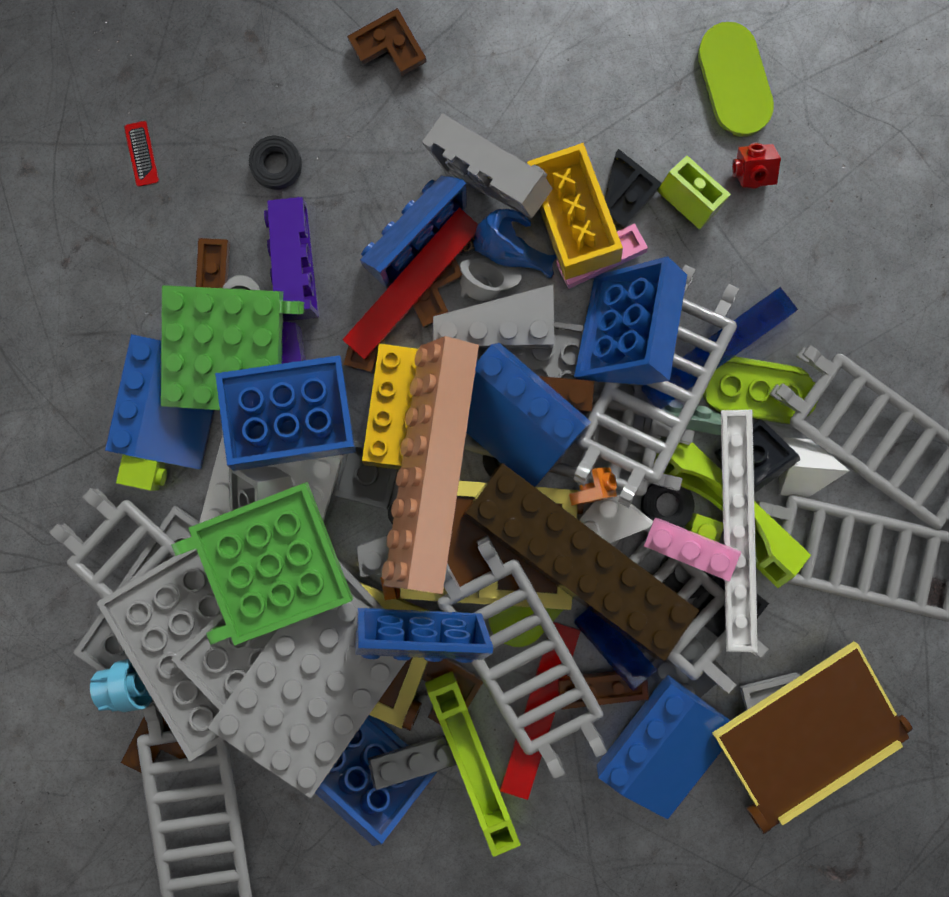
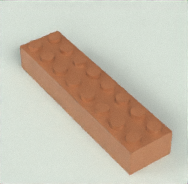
(430, 465)

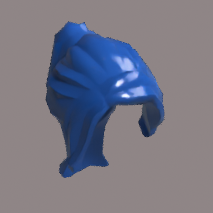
(499, 243)

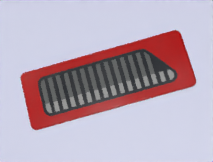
(141, 153)

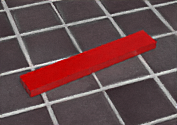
(411, 284)
(521, 767)

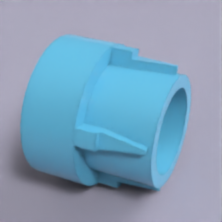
(119, 688)

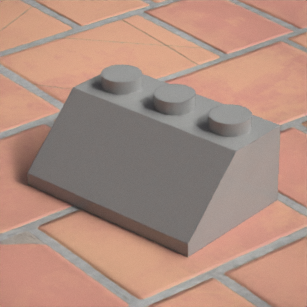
(256, 484)

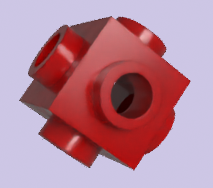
(757, 165)

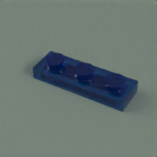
(616, 649)

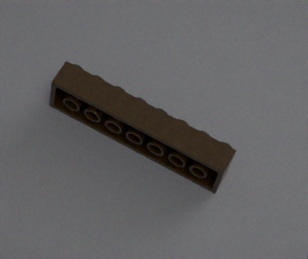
(581, 562)

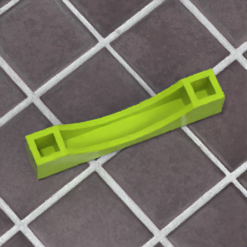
(776, 551)
(472, 763)

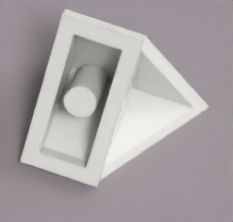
(812, 472)

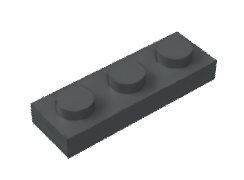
(410, 762)

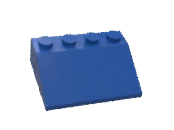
(414, 229)
(632, 324)
(284, 413)
(520, 416)
(145, 427)
(422, 635)
(663, 749)
(350, 786)

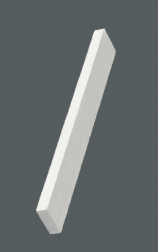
(739, 529)

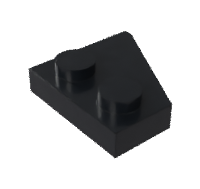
(628, 189)

